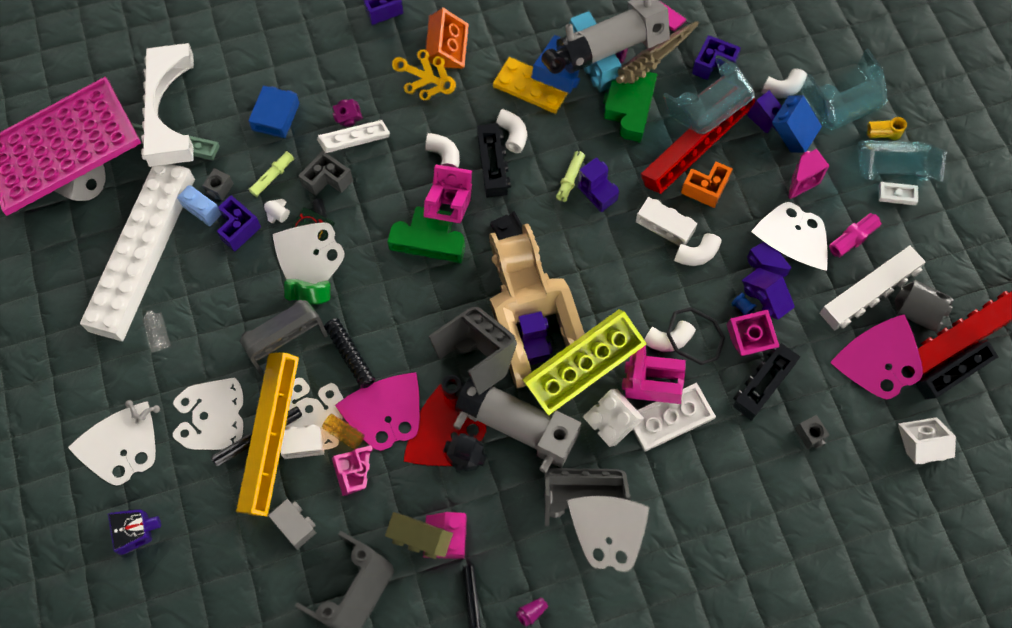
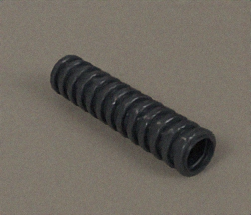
(349, 353)

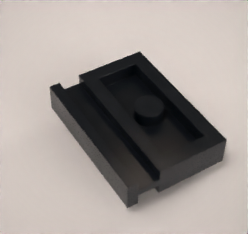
(507, 226)

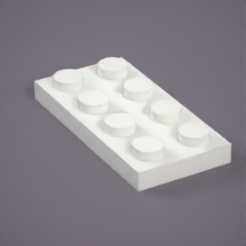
(669, 420)

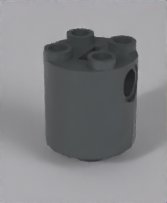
(923, 305)

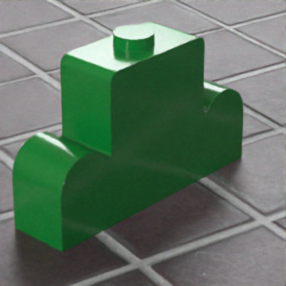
(630, 105)
(427, 238)

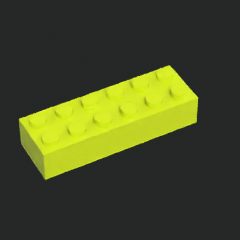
(584, 361)

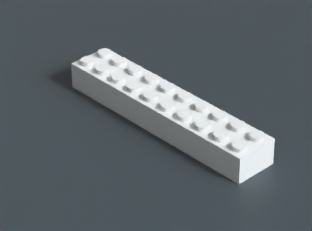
(137, 252)

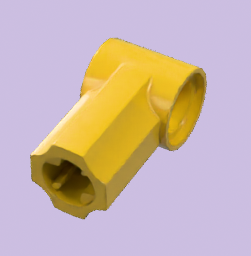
(883, 129)

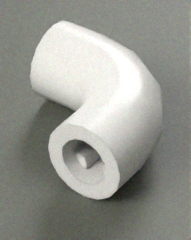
(788, 87)
(516, 129)
(445, 148)
(699, 255)
(681, 335)

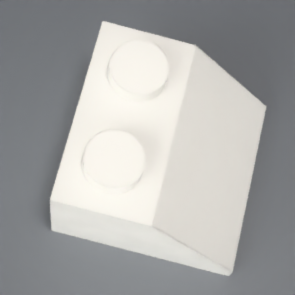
(927, 440)

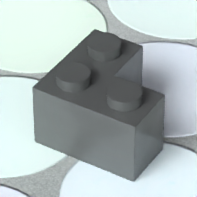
(325, 171)

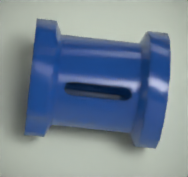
(743, 304)

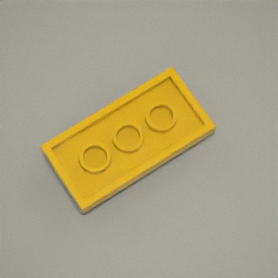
(517, 81)

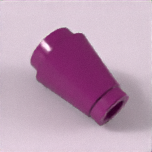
(531, 612)

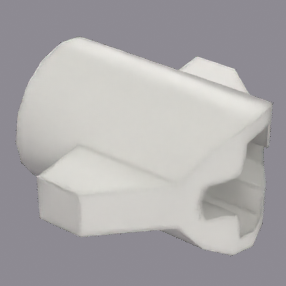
(276, 210)

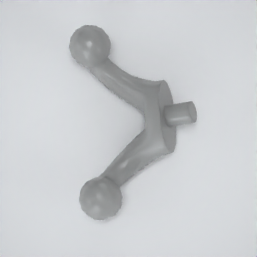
(129, 404)

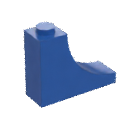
(563, 81)

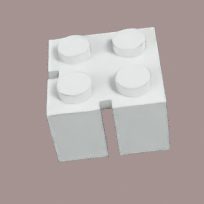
(613, 417)

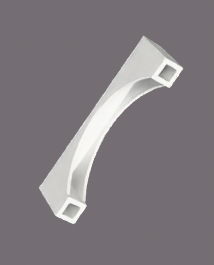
(161, 143)

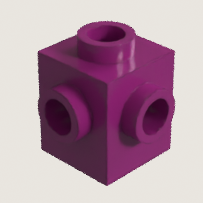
(347, 112)

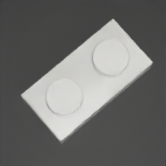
(898, 193)

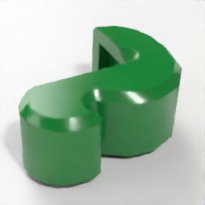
(313, 293)

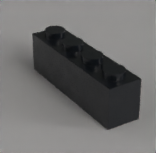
(956, 369)

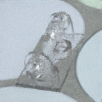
(156, 331)

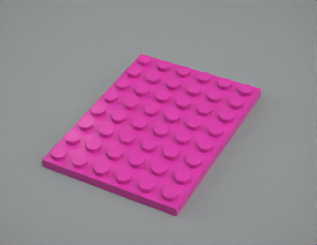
(62, 144)

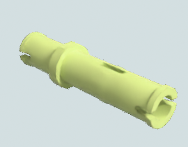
(275, 169)
(567, 182)

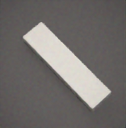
(353, 136)

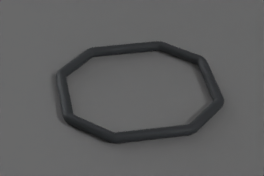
(704, 316)

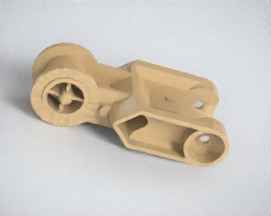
(529, 291)

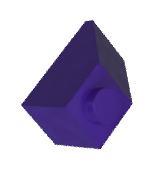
(769, 259)

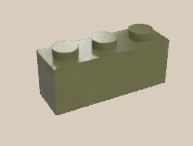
(418, 535)

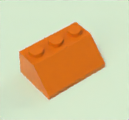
(447, 39)

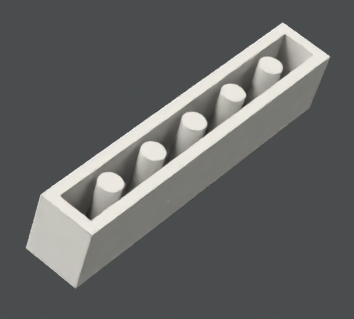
(872, 287)

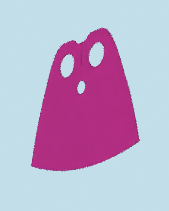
(868, 354)
(387, 397)

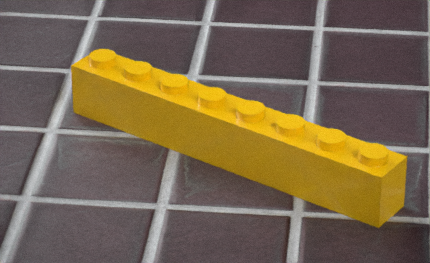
(267, 434)

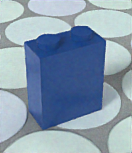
(274, 111)
(796, 124)

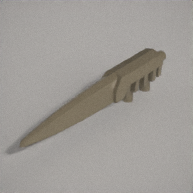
(651, 57)

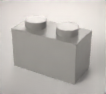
(292, 523)

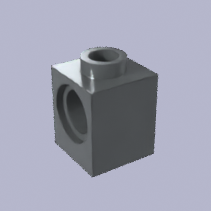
(217, 178)
(815, 425)

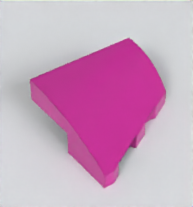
(352, 469)

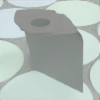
(77, 188)

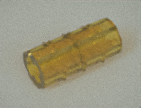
(343, 431)

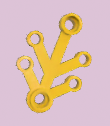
(427, 76)

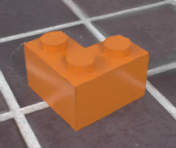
(707, 188)

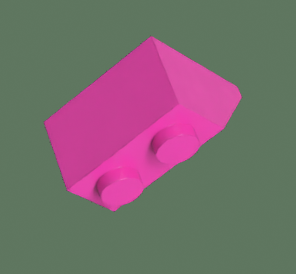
(808, 173)
(752, 333)
(457, 525)

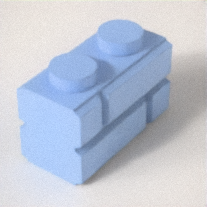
(199, 205)

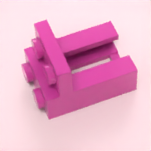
(449, 187)
(642, 366)

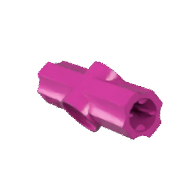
(855, 235)

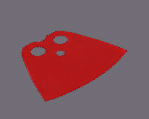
(435, 429)

